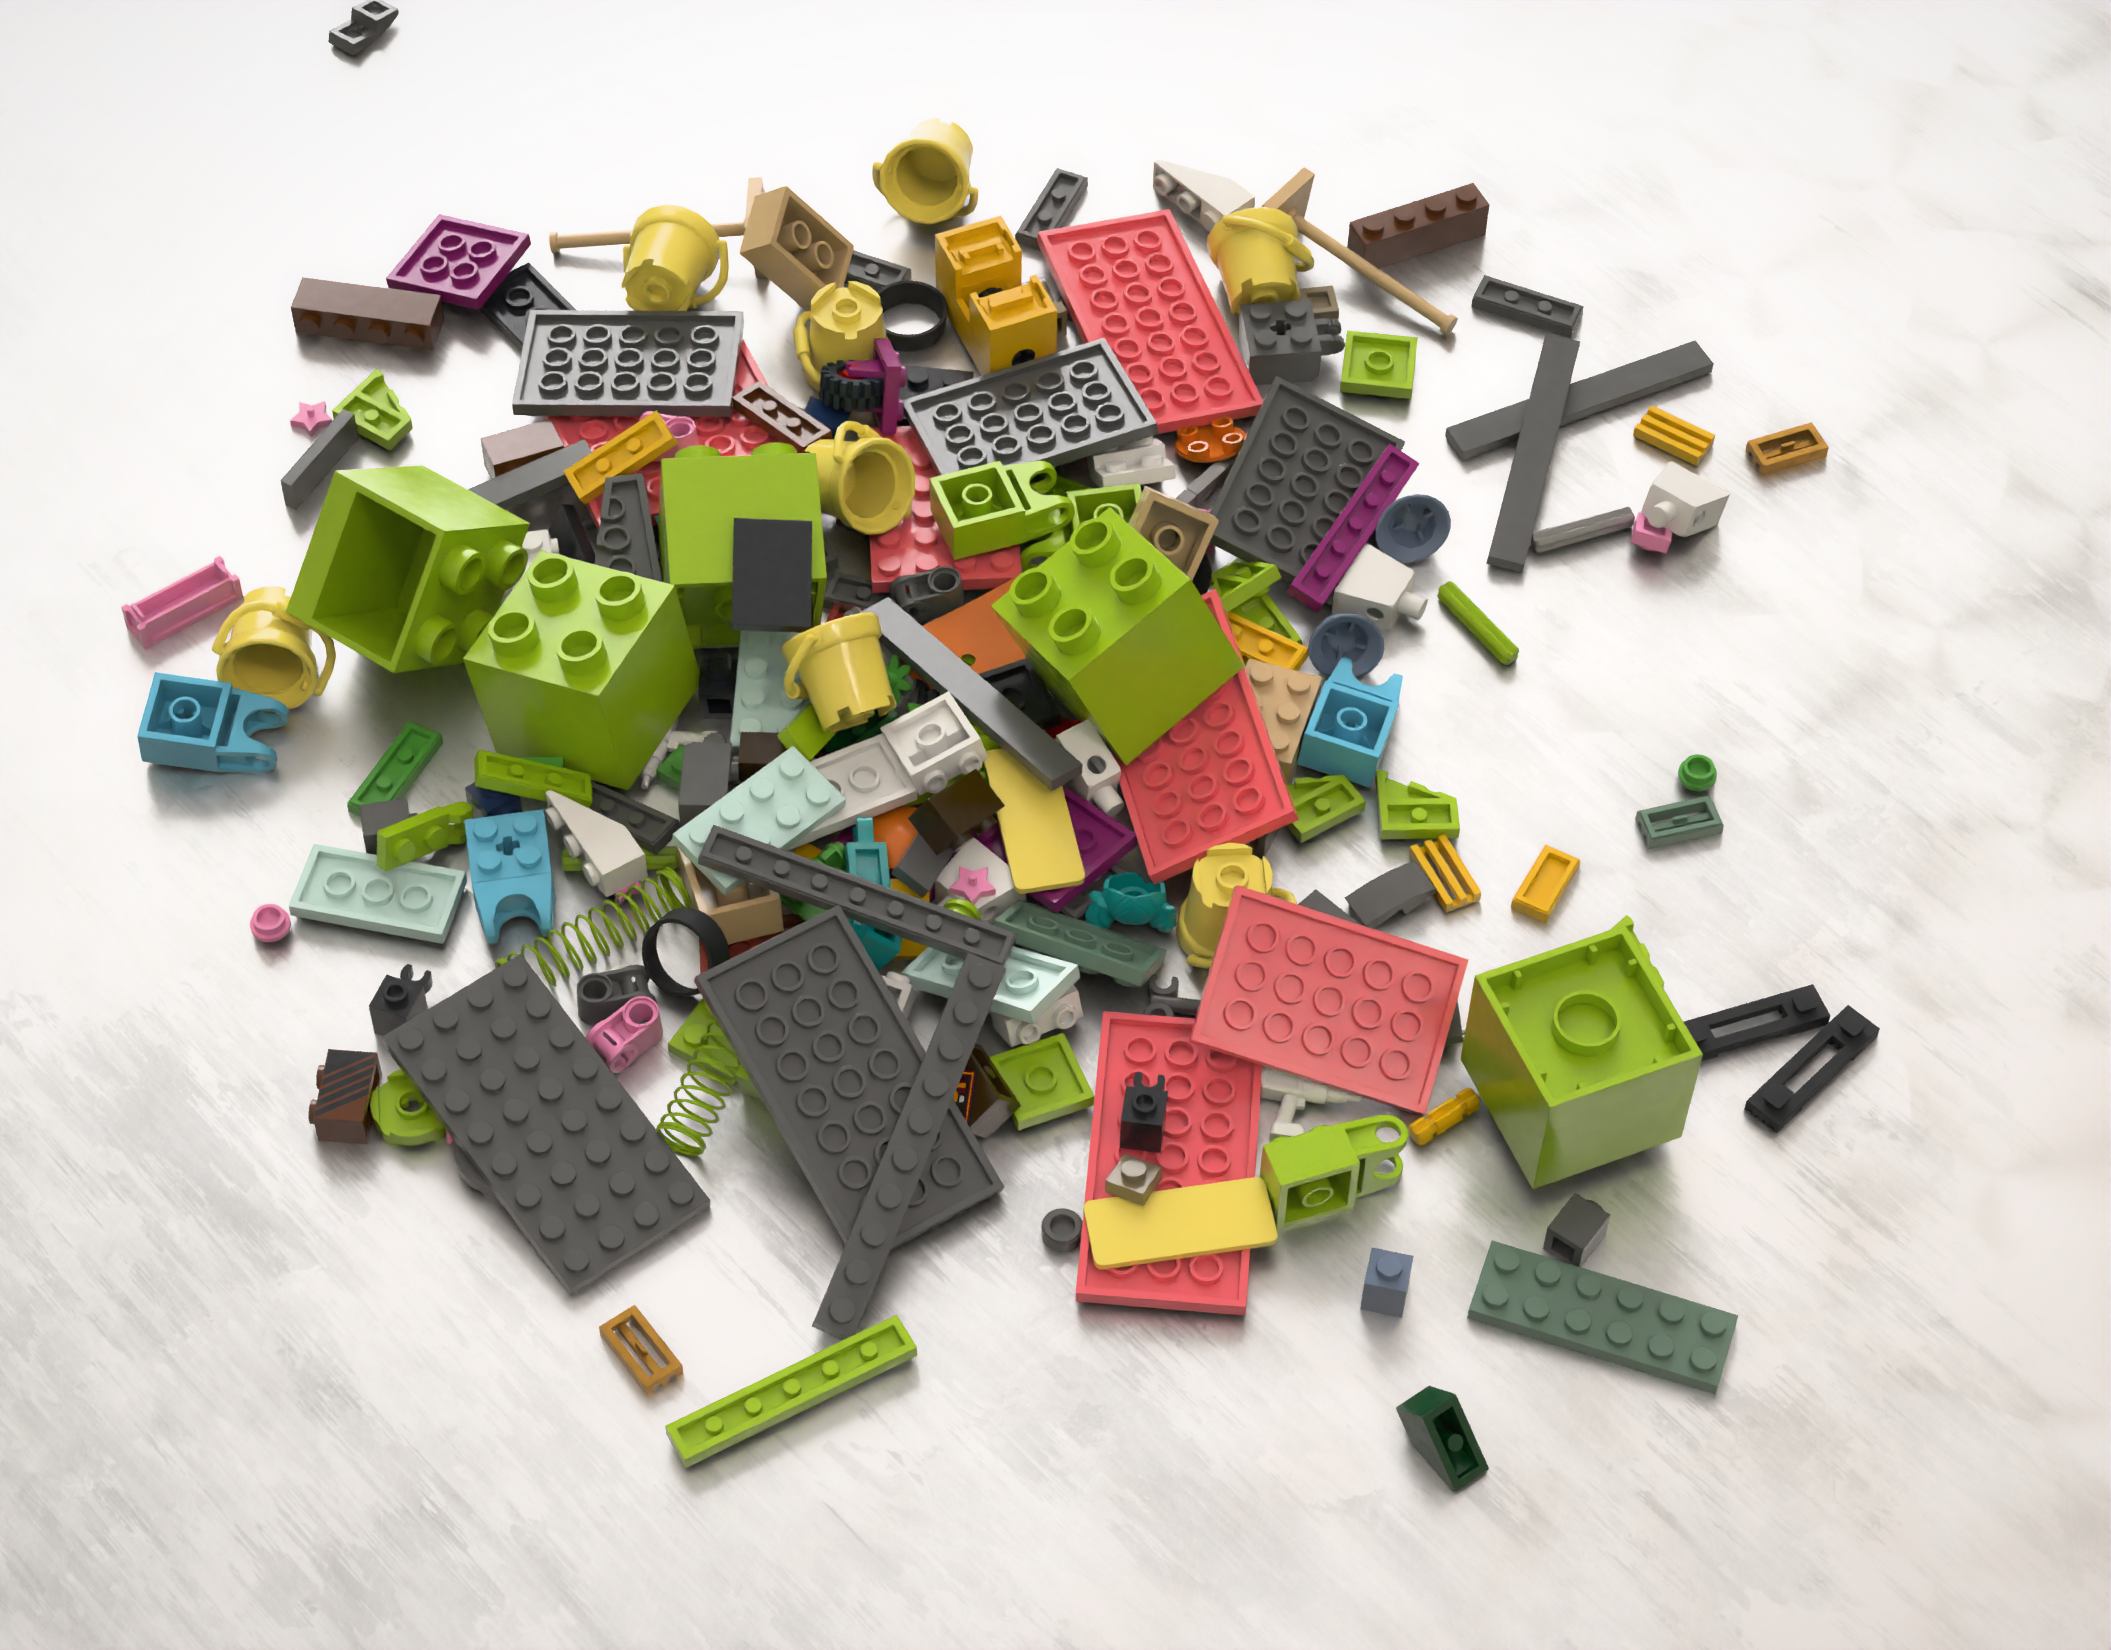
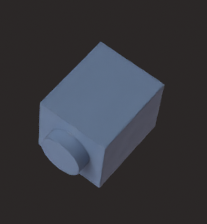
(1386, 1282)

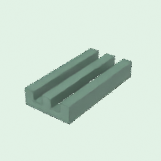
(1682, 826)

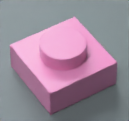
(1650, 537)

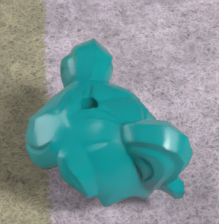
(1132, 902)

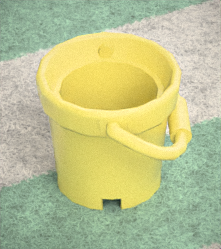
(928, 173)
(1257, 256)
(670, 259)
(840, 328)
(864, 481)
(271, 650)
(840, 671)
(1210, 893)

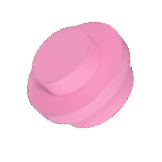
(270, 923)

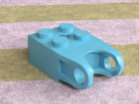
(207, 725)
(1350, 725)
(511, 870)

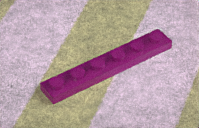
(1352, 528)

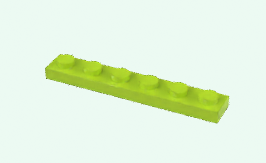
(791, 1391)

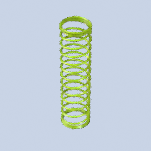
(671, 898)
(691, 1150)

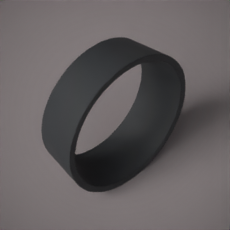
(916, 293)
(707, 931)

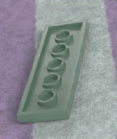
(1603, 1317)

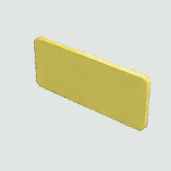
(1033, 827)
(1180, 1223)

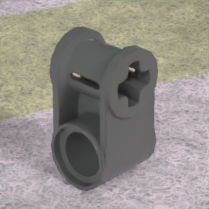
(930, 593)
(612, 990)

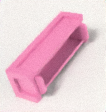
(182, 603)

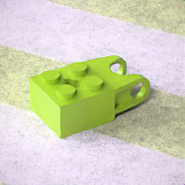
(1087, 505)
(996, 506)
(1329, 1168)

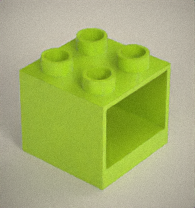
(696, 524)
(407, 566)
(1118, 634)
(584, 668)
(1579, 1056)

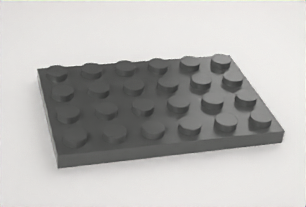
(629, 363)
(1032, 412)
(1293, 478)

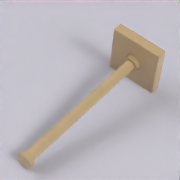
(1294, 199)
(731, 229)

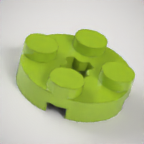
(400, 1125)

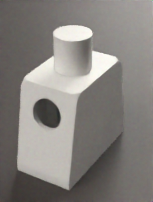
(1683, 502)
(1378, 589)
(1099, 770)
(975, 857)

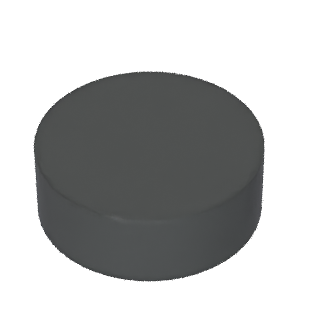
(1061, 1230)

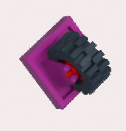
(867, 385)

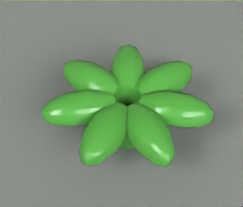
(896, 676)

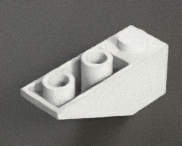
(1200, 193)
(603, 845)

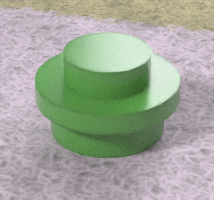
(1697, 773)

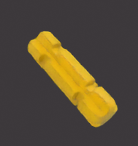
(1444, 1116)

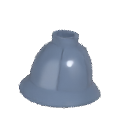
(1413, 528)
(1346, 637)

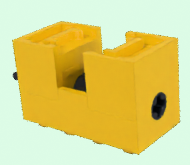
(986, 299)

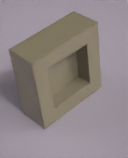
(1322, 300)
(1133, 1179)

